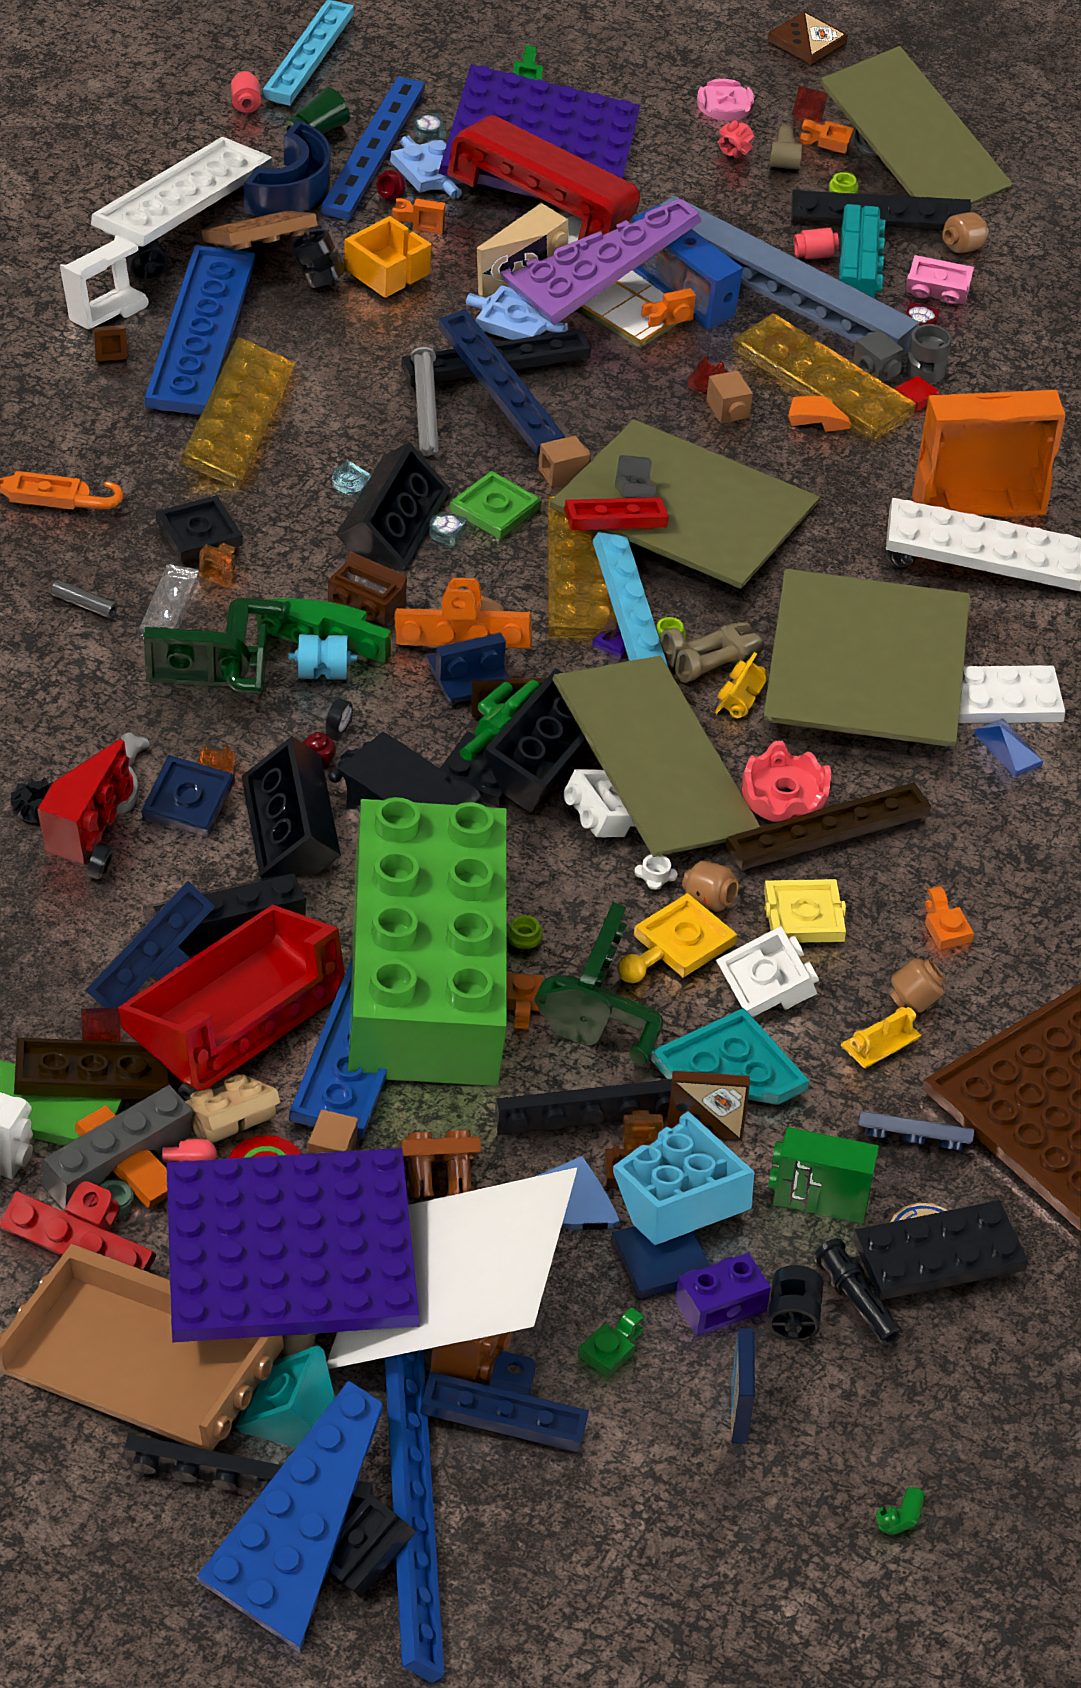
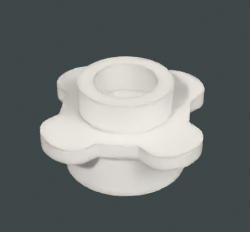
(656, 871)

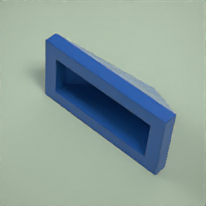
(1008, 747)

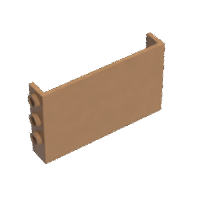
(106, 1342)

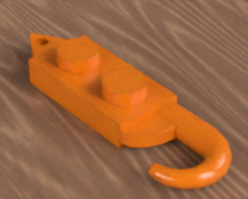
(56, 491)

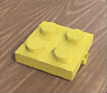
(806, 909)

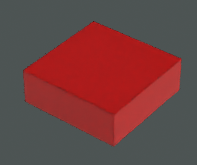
(917, 391)

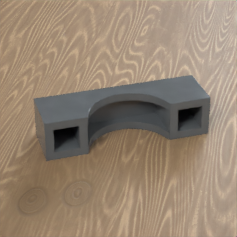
(148, 1125)

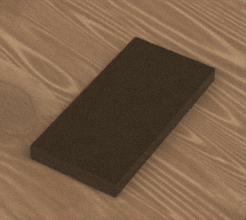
(87, 1069)

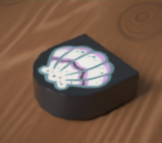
(338, 718)

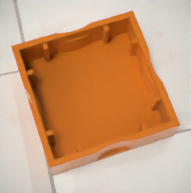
(989, 452)

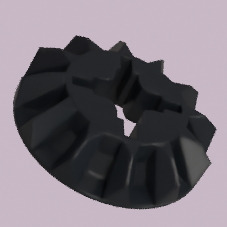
(22, 799)

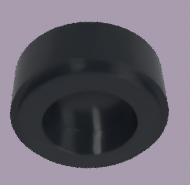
(100, 861)

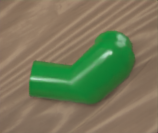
(903, 1518)

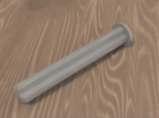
(425, 395)

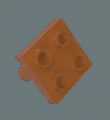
(455, 1148)

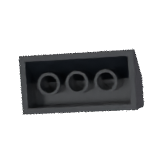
(394, 509)
(536, 746)
(291, 812)
(236, 906)

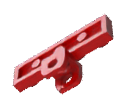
(86, 1224)

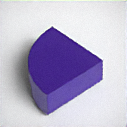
(611, 646)

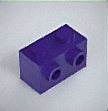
(722, 1294)

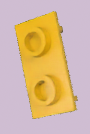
(742, 692)
(883, 1038)

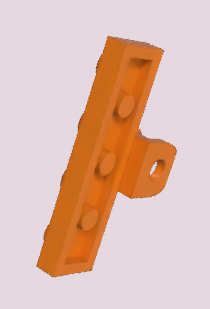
(461, 620)

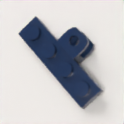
(153, 950)
(505, 1405)

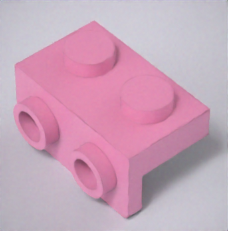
(939, 280)

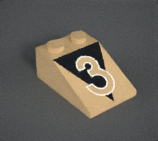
(530, 236)

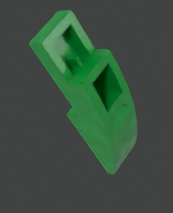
(329, 618)

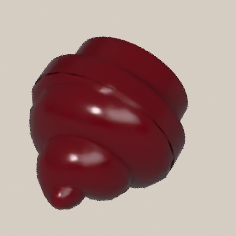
(391, 184)
(323, 745)

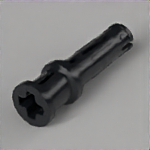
(849, 1279)

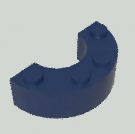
(299, 183)

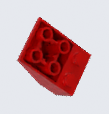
(85, 803)

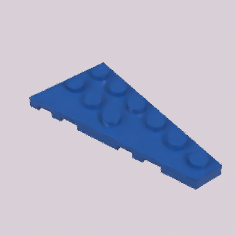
(288, 1536)

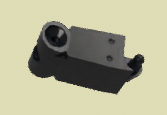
(391, 770)

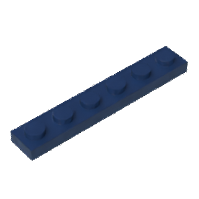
(499, 379)

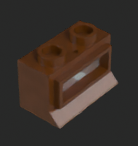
(368, 588)

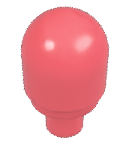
(190, 1151)

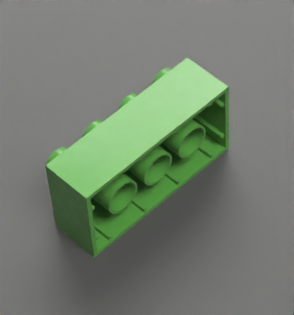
(429, 942)

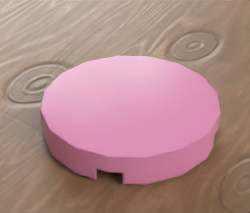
(725, 100)

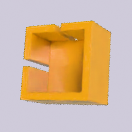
(387, 256)

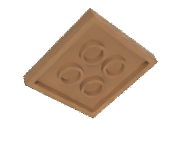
(262, 228)

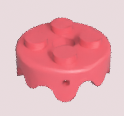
(781, 770)

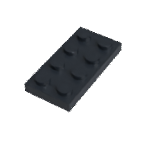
(939, 1250)

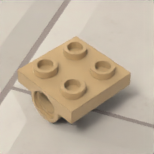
(232, 1107)

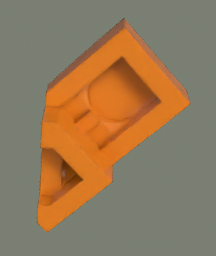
(815, 410)

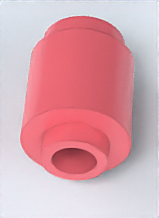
(245, 92)
(816, 244)

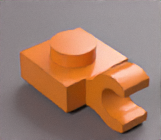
(829, 136)
(424, 214)
(673, 308)
(946, 925)
(520, 997)

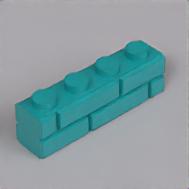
(862, 249)

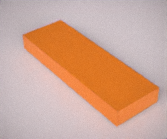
(140, 1171)

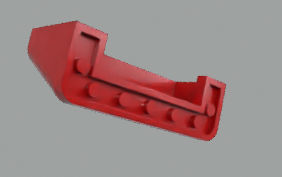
(543, 171)
(237, 996)

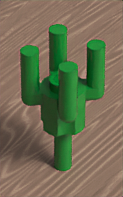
(496, 715)

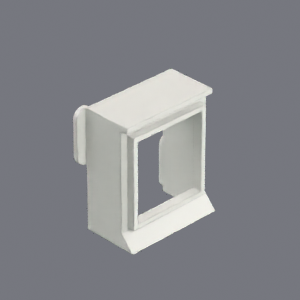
(121, 300)

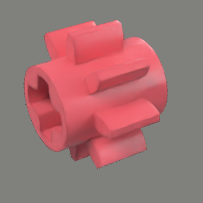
(736, 139)

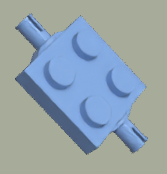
(421, 166)
(511, 315)

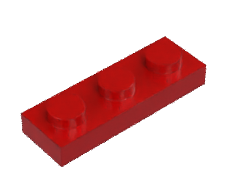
(616, 513)

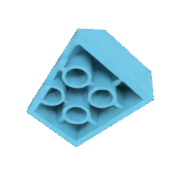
(683, 1182)

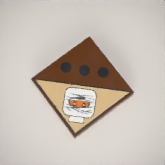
(807, 37)
(713, 1099)

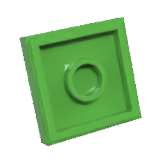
(495, 504)

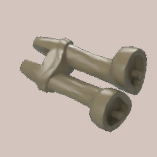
(689, 658)

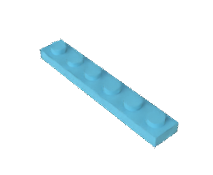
(308, 52)
(627, 597)

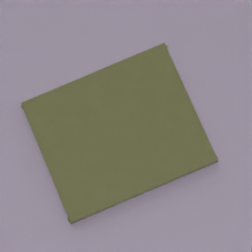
(719, 511)
(868, 658)

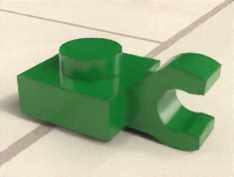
(527, 67)
(611, 1348)

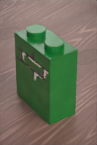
(823, 1174)

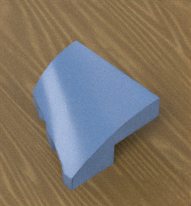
(587, 1199)

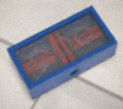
(699, 266)

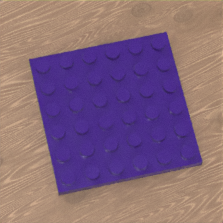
(572, 119)
(290, 1245)

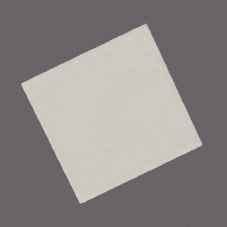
(475, 1265)

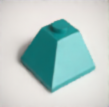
(289, 1399)

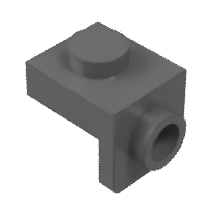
(633, 477)

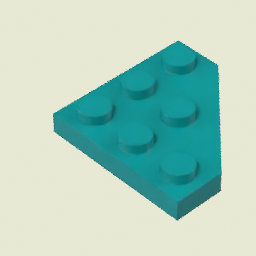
(735, 1048)

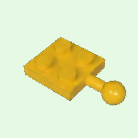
(681, 936)

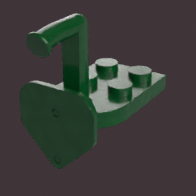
(213, 656)
(582, 1008)

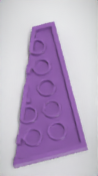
(597, 261)

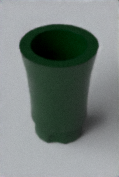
(323, 113)

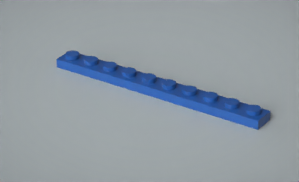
(414, 1505)

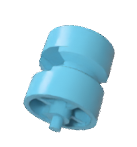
(322, 657)

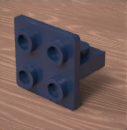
(466, 661)

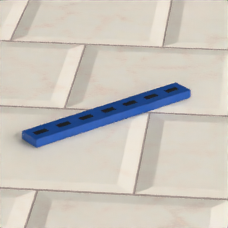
(372, 148)

